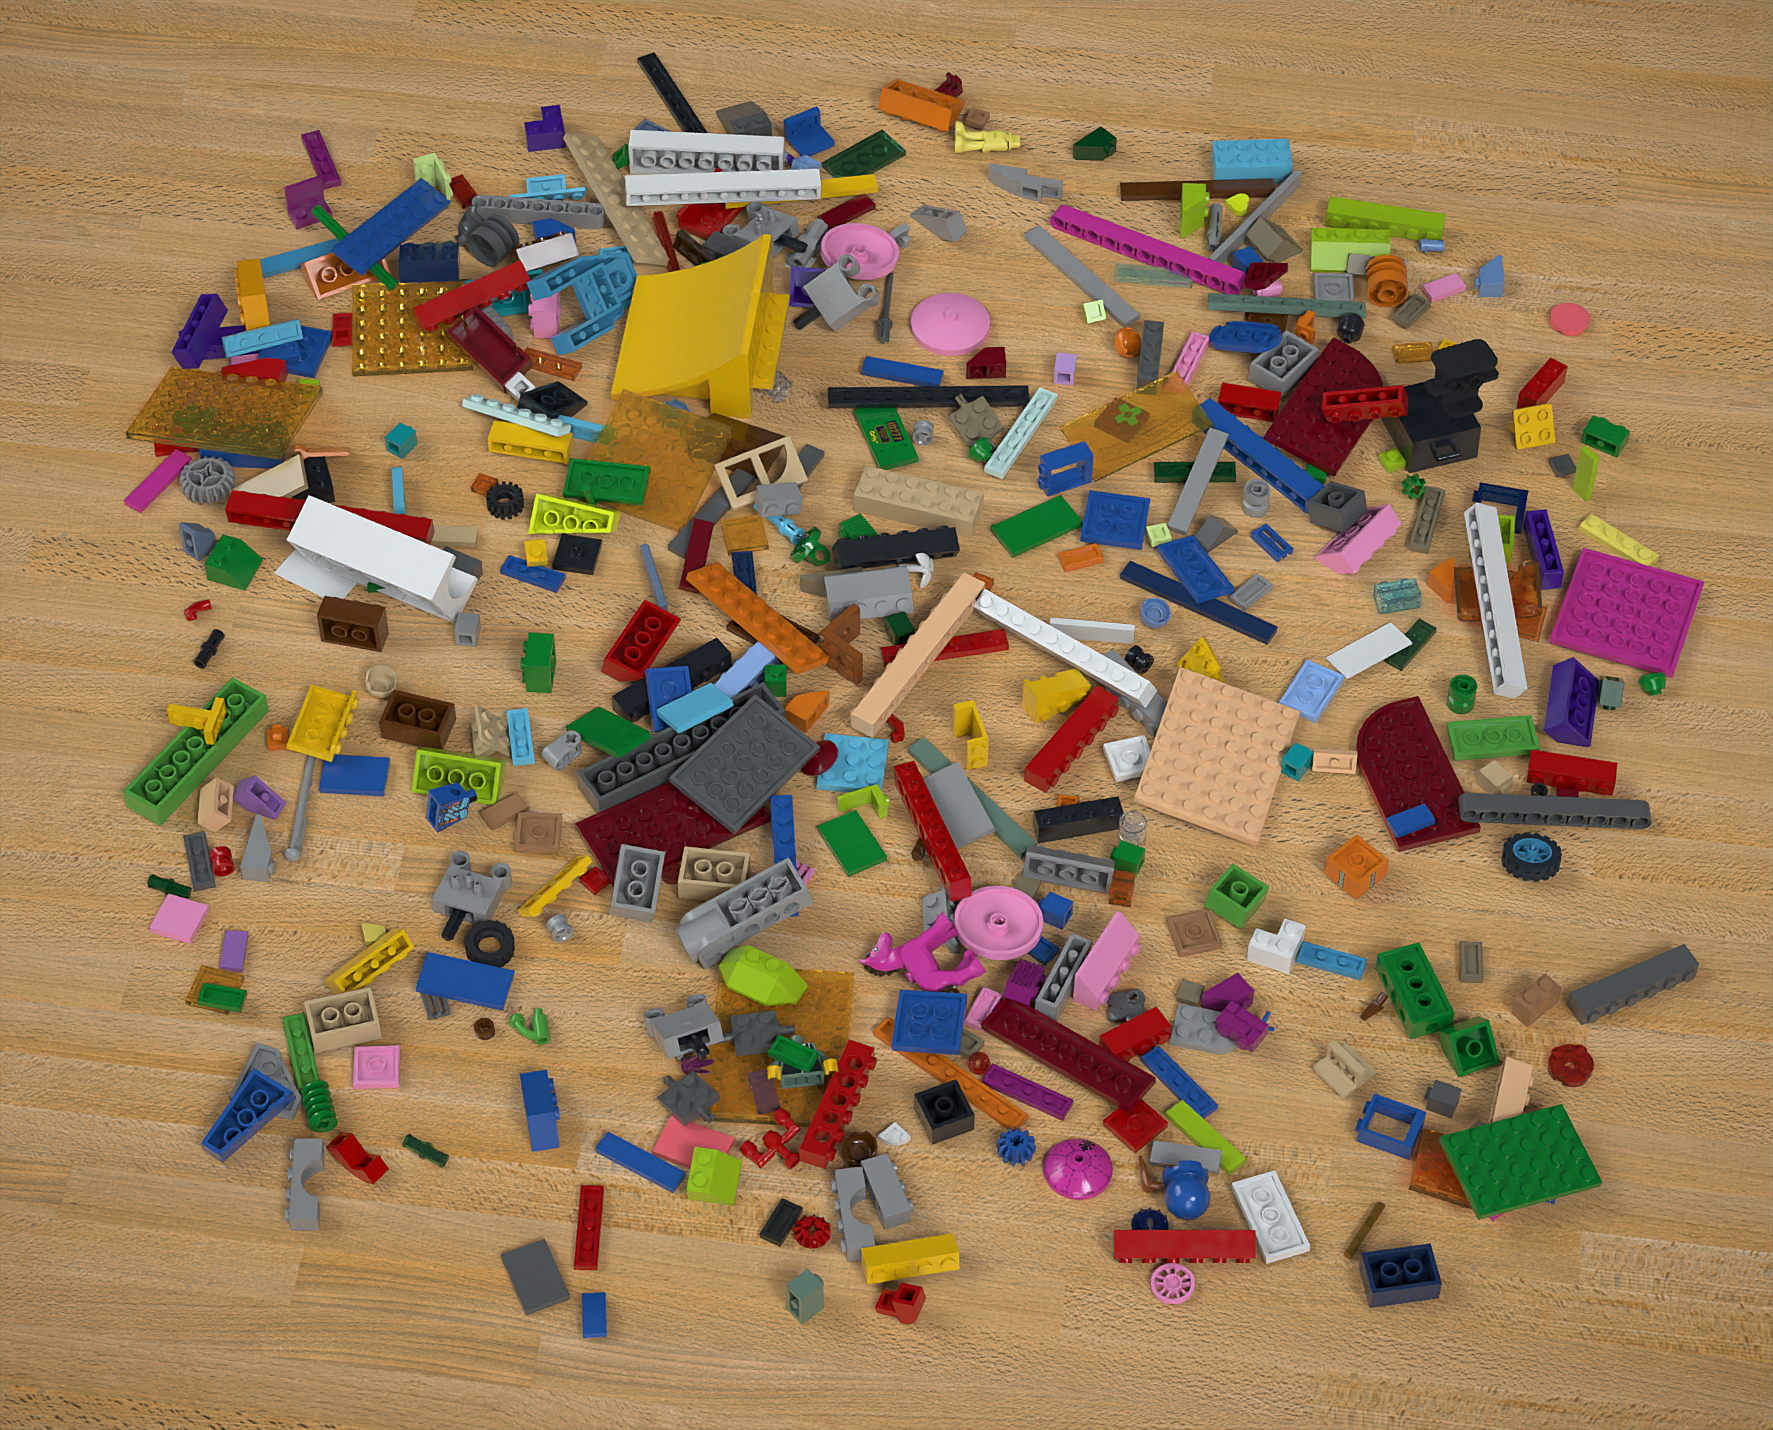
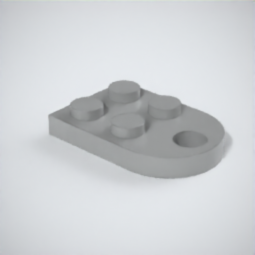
(1196, 1030)

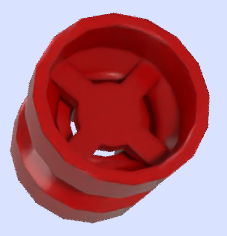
(221, 860)

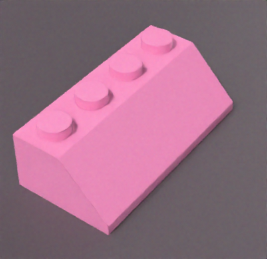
(1355, 545)
(1106, 963)

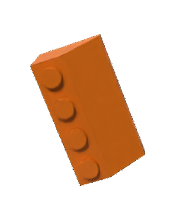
(920, 105)
(331, 275)

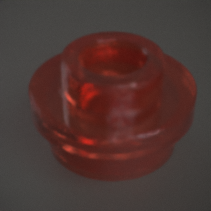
(984, 1063)

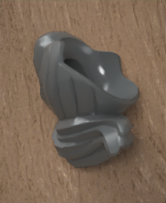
(468, 224)

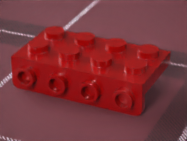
(706, 218)

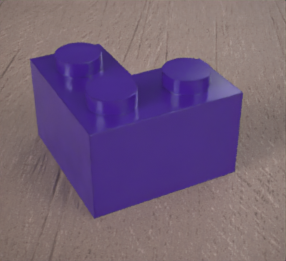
(546, 133)

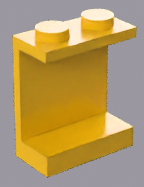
(968, 721)

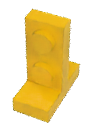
(200, 719)

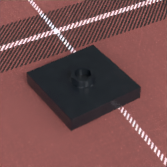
(577, 554)

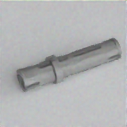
(1214, 233)

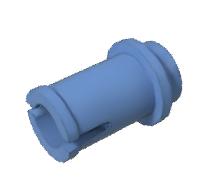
(1431, 245)

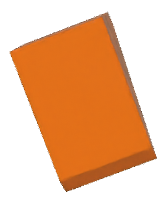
(1441, 579)

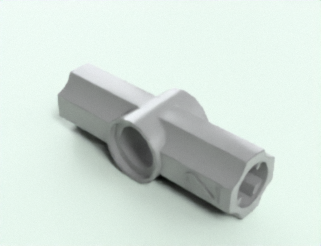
(813, 238)

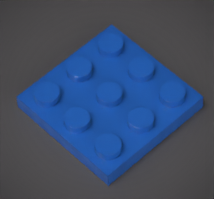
(1115, 520)
(929, 1022)

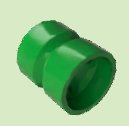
(1462, 694)

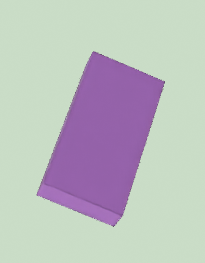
(234, 951)

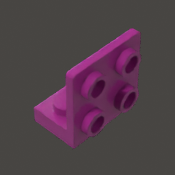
(302, 199)

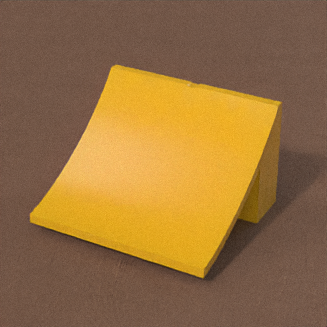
(706, 332)

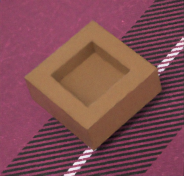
(977, 118)

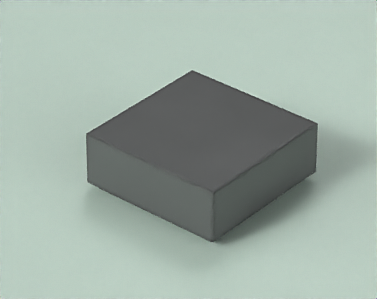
(1562, 465)

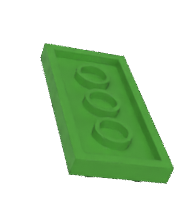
(1492, 737)

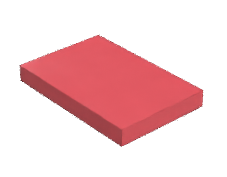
(678, 1141)

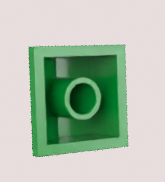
(232, 563)
(1469, 1045)

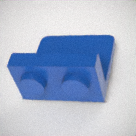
(806, 133)

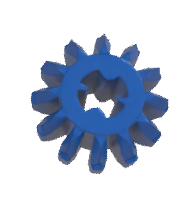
(1016, 1146)

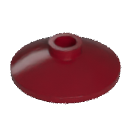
(822, 760)

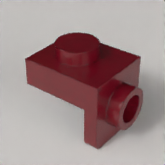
(951, 86)

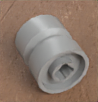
(1256, 498)

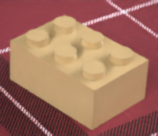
(711, 872)
(342, 1020)

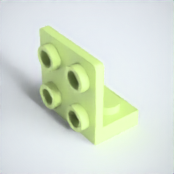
(433, 172)

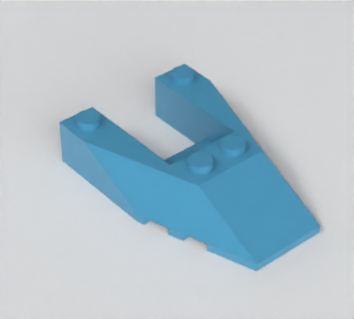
(602, 288)

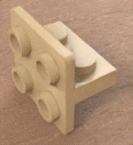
(489, 734)
(1343, 1069)

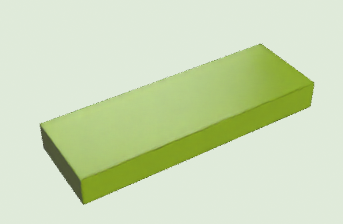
(1585, 473)

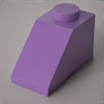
(258, 798)

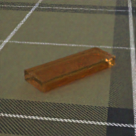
(554, 364)

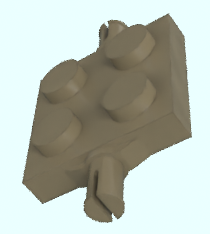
(975, 421)

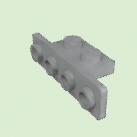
(932, 906)

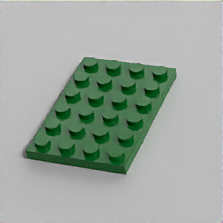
(1520, 1161)

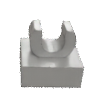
(900, 235)

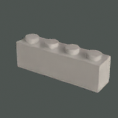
(1061, 979)

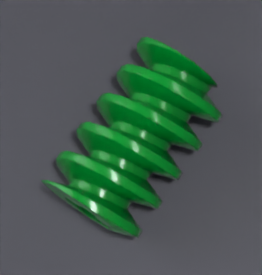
(319, 1106)

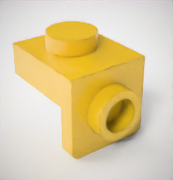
(535, 552)

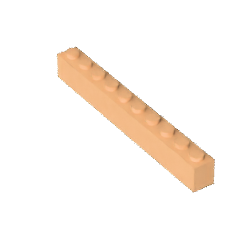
(916, 656)

